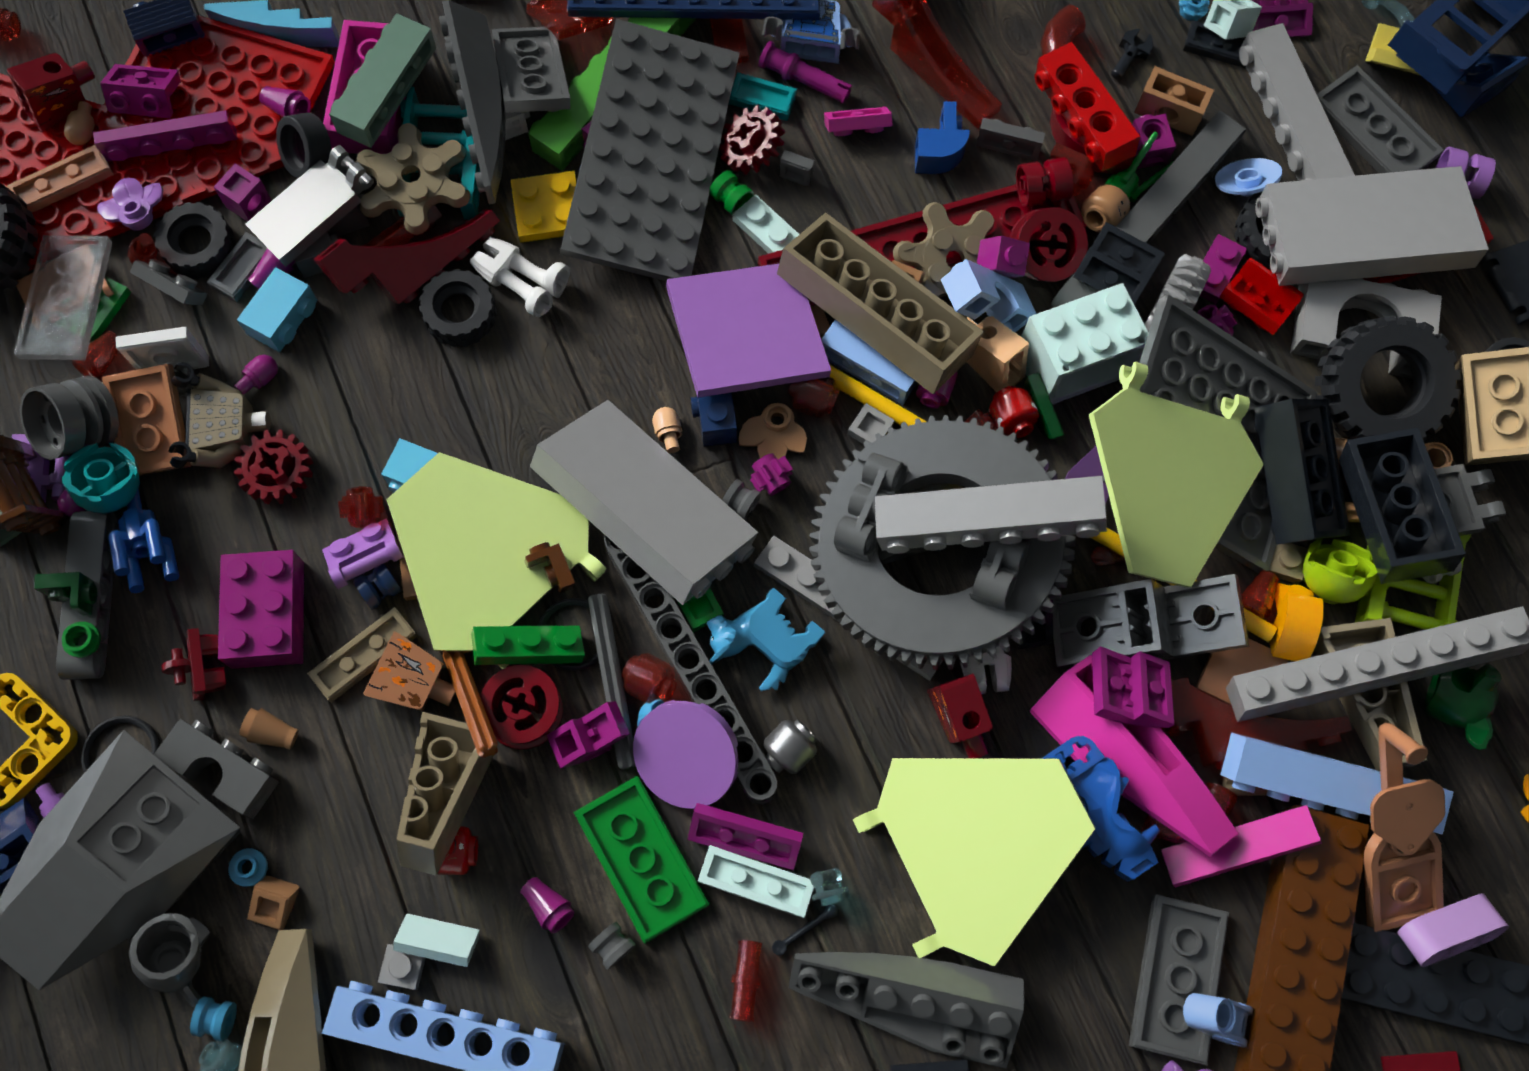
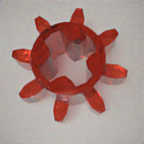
(360, 506)

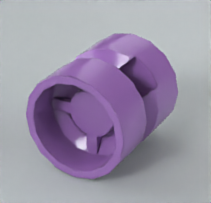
(1479, 169)

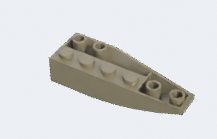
(285, 1014)

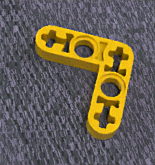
(40, 742)

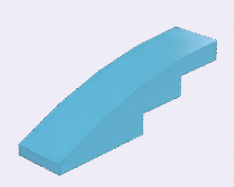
(280, 24)

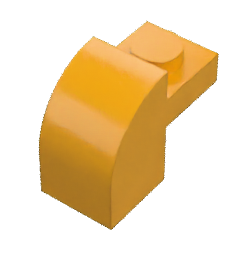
(1297, 622)

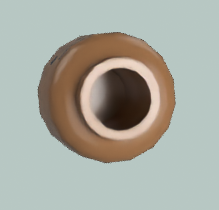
(1105, 205)

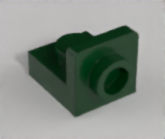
(68, 587)

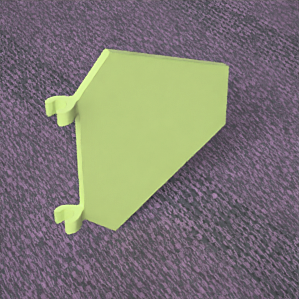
(1171, 476)
(469, 542)
(980, 843)

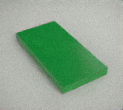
(641, 859)

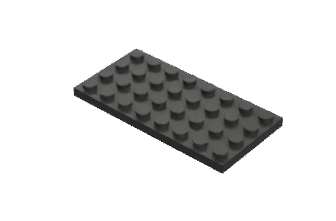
(650, 153)

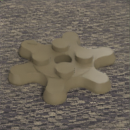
(419, 196)
(940, 240)

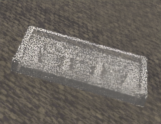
(63, 298)

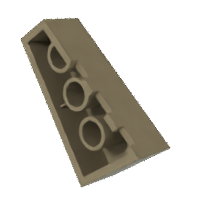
(1377, 706)
(439, 792)

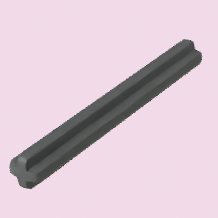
(611, 672)

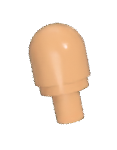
(667, 428)

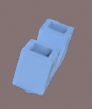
(981, 290)

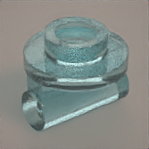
(828, 886)
(220, 1056)

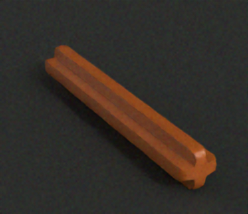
(471, 703)

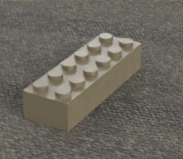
(879, 302)

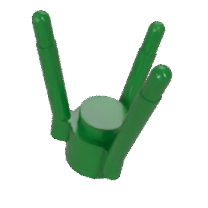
(1128, 179)

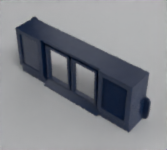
(1438, 57)

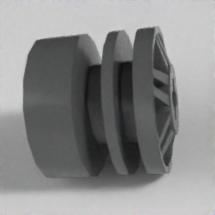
(68, 416)

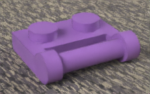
(361, 552)

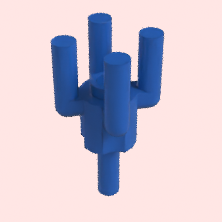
(139, 539)

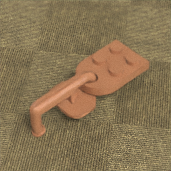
(1404, 852)

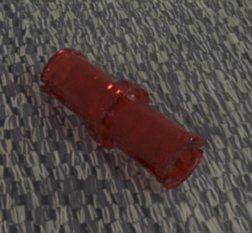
(746, 981)

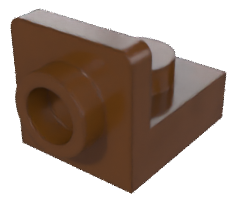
(557, 569)

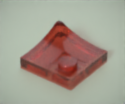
(555, 17)

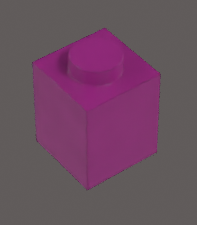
(1004, 255)

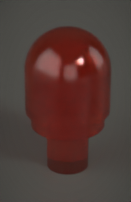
(142, 249)

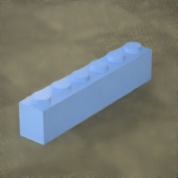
(1306, 776)

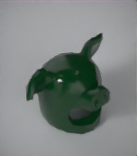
(1465, 701)

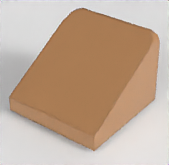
(272, 902)

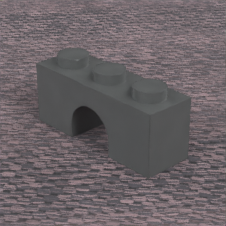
(243, 784)

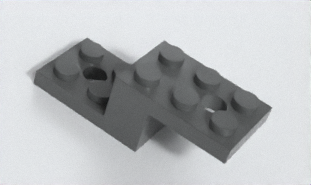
(1150, 620)

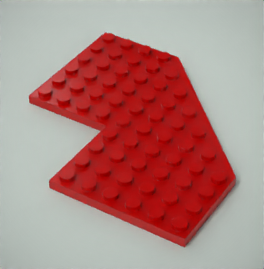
(215, 75)

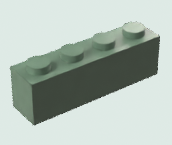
(383, 80)

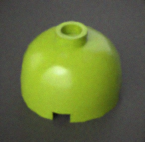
(1338, 571)

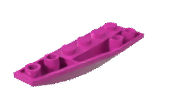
(1157, 772)

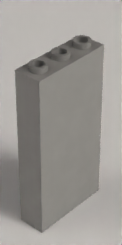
(1370, 226)
(644, 501)

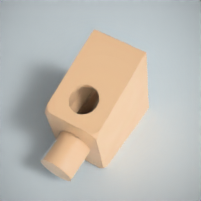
(999, 354)

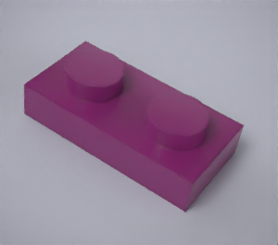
(1223, 260)

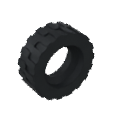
(182, 219)
(458, 283)

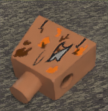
(408, 676)

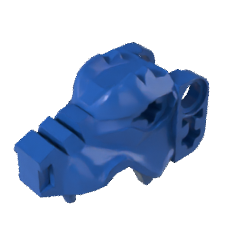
(1100, 789)

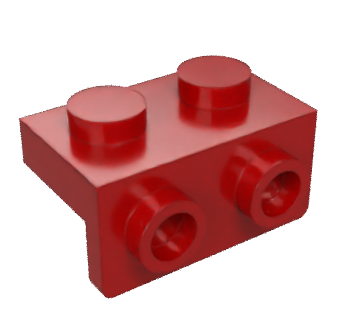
(1260, 297)

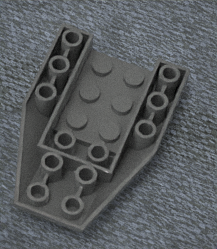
(107, 862)

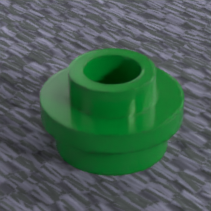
(72, 635)

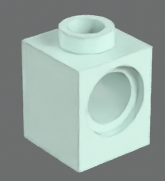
(1232, 17)

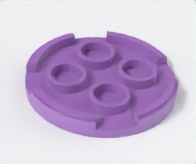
(686, 753)

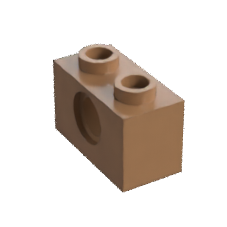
(1176, 97)

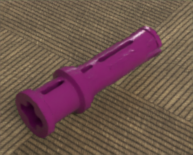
(792, 67)

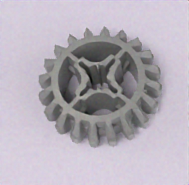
(1184, 283)

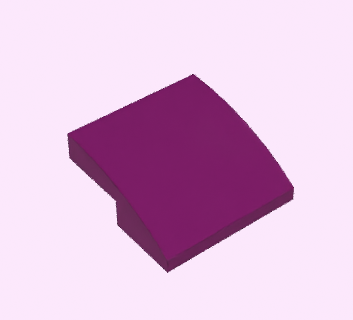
(1294, 14)
(1132, 688)

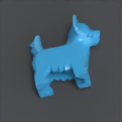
(768, 633)

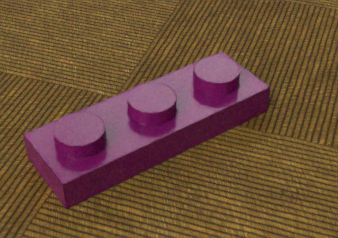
(745, 836)

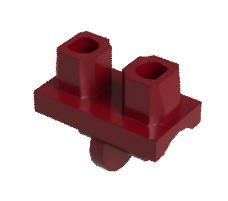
(202, 680)

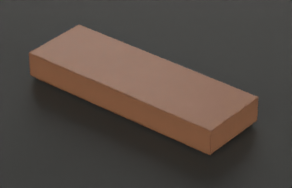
(62, 179)

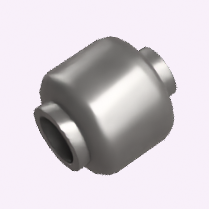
(790, 746)

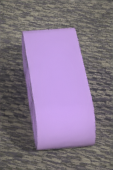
(1452, 930)

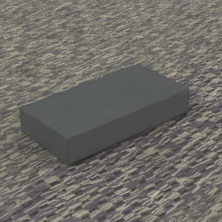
(237, 267)

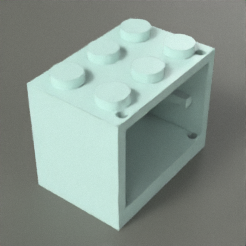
(1084, 342)

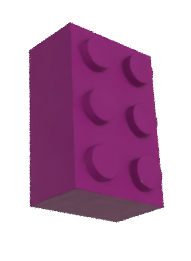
(261, 609)

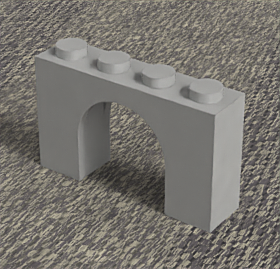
(1322, 301)

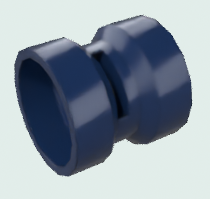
(383, 580)

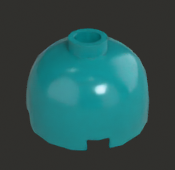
(101, 478)

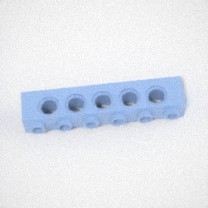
(347, 1022)

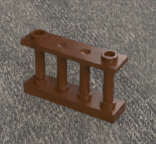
(19, 497)

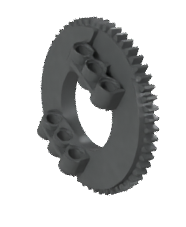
(1012, 580)

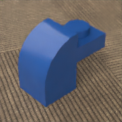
(941, 148)

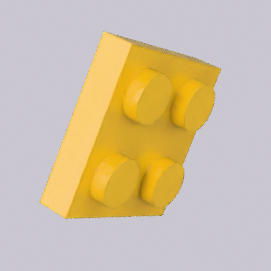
(543, 205)

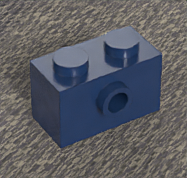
(716, 419)

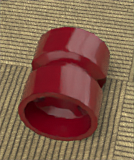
(1039, 182)

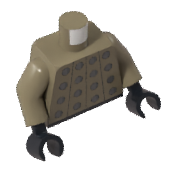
(216, 421)

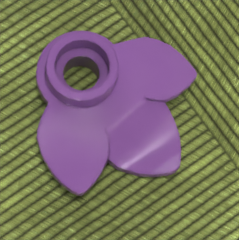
(131, 203)

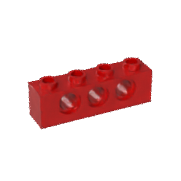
(1074, 85)

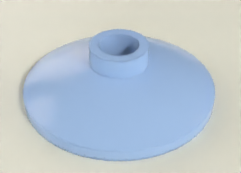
(1248, 176)

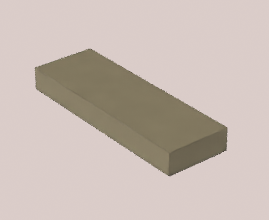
(359, 655)

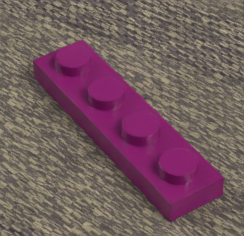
(165, 136)

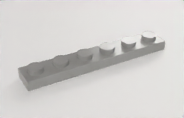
(796, 574)

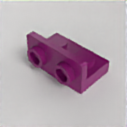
(140, 90)

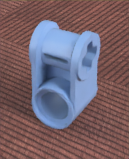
(1218, 1017)

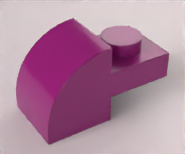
(588, 736)

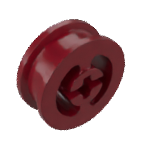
(1050, 221)
(533, 682)

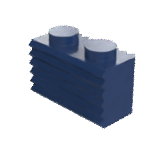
(163, 24)

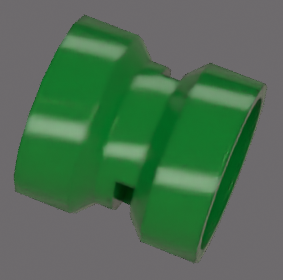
(729, 191)

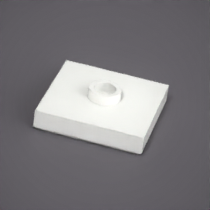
(161, 348)

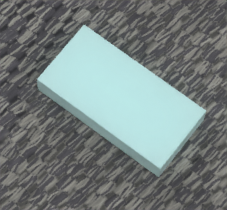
(436, 940)

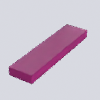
(1253, 844)

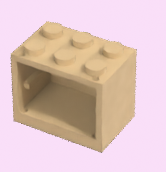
(1494, 406)

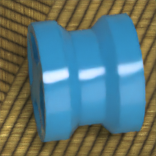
(213, 1019)

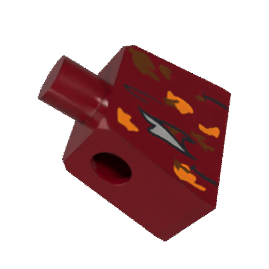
(49, 88)
(954, 701)

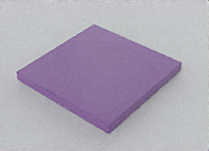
(746, 330)

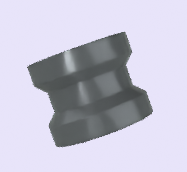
(741, 499)
(611, 945)

